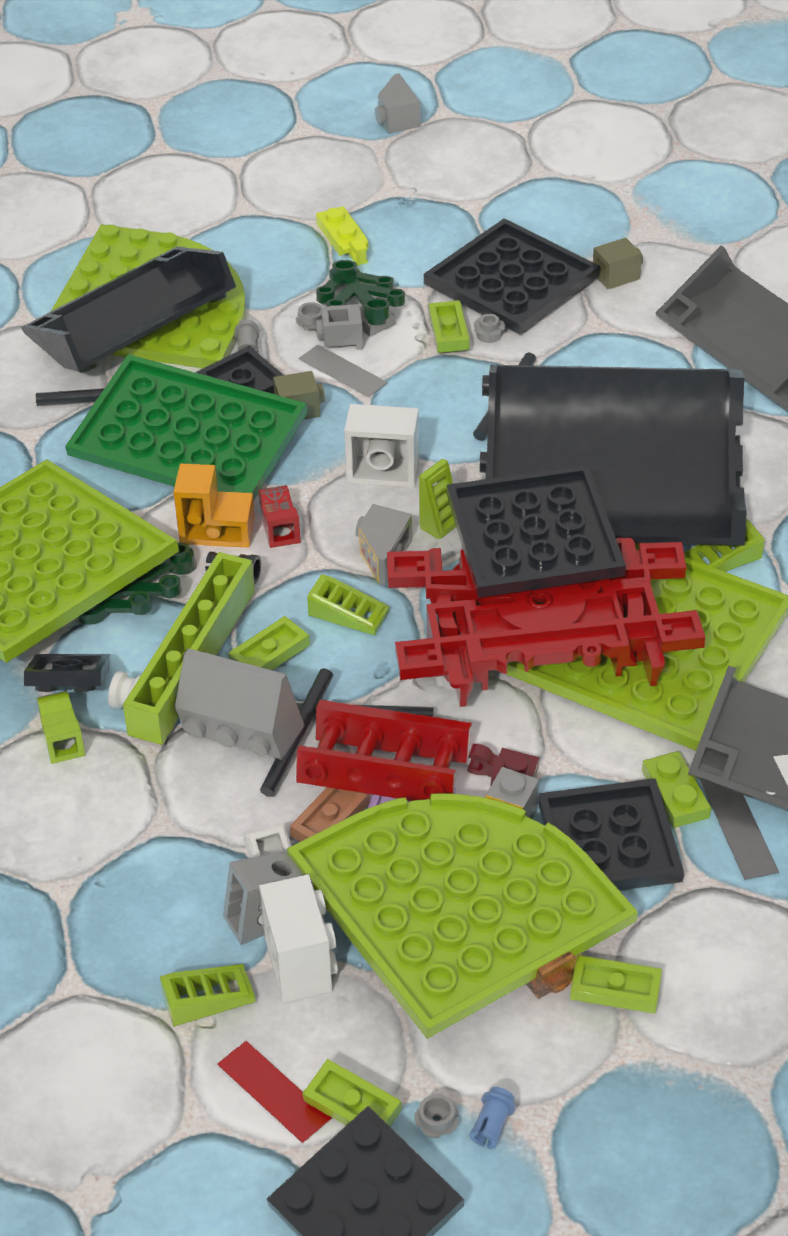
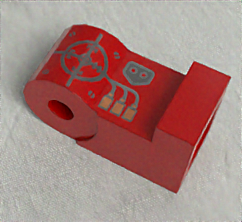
(279, 512)

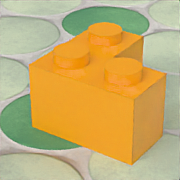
(210, 515)

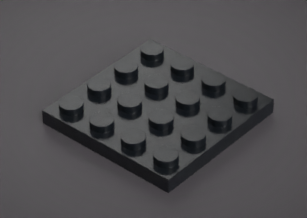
(511, 275)
(534, 531)

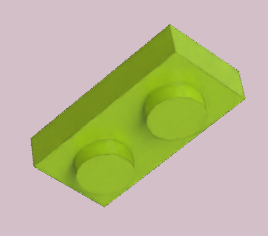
(448, 326)
(272, 645)
(678, 790)
(616, 984)
(346, 1095)

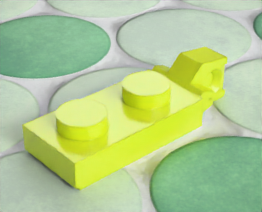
(343, 233)

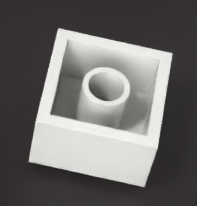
(382, 445)
(298, 938)

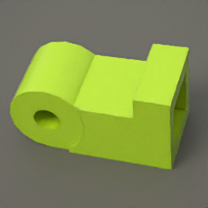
(59, 724)

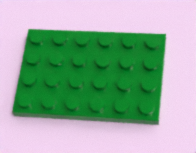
(169, 416)

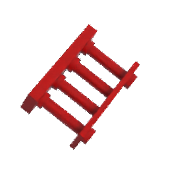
(385, 731)

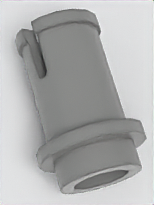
(247, 334)

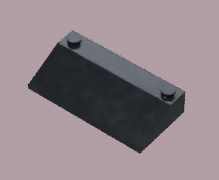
(131, 306)

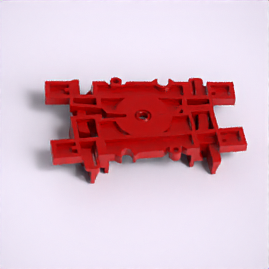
(574, 621)

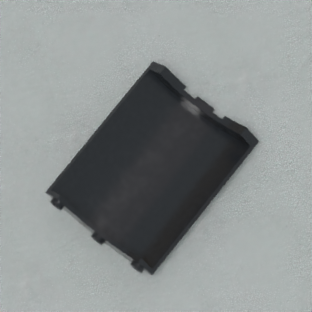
(651, 436)

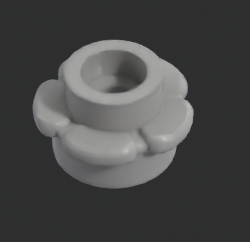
(308, 314)
(489, 328)
(438, 1106)

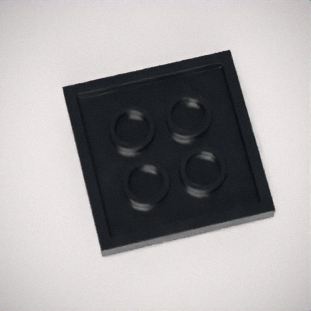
(619, 829)
(366, 1186)

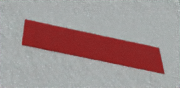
(273, 1091)

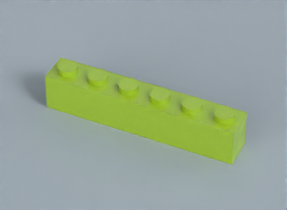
(201, 627)

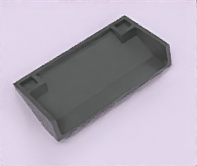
(734, 323)
(740, 742)

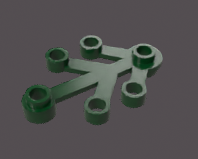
(347, 274)
(140, 591)

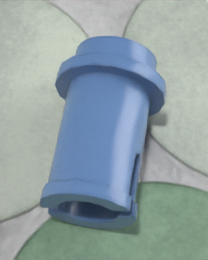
(496, 1108)

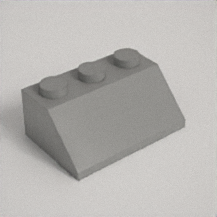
(237, 704)

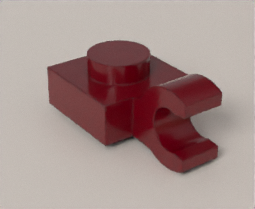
(486, 763)

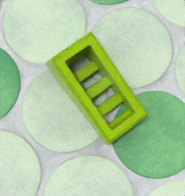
(434, 507)
(730, 558)
(329, 591)
(197, 1007)

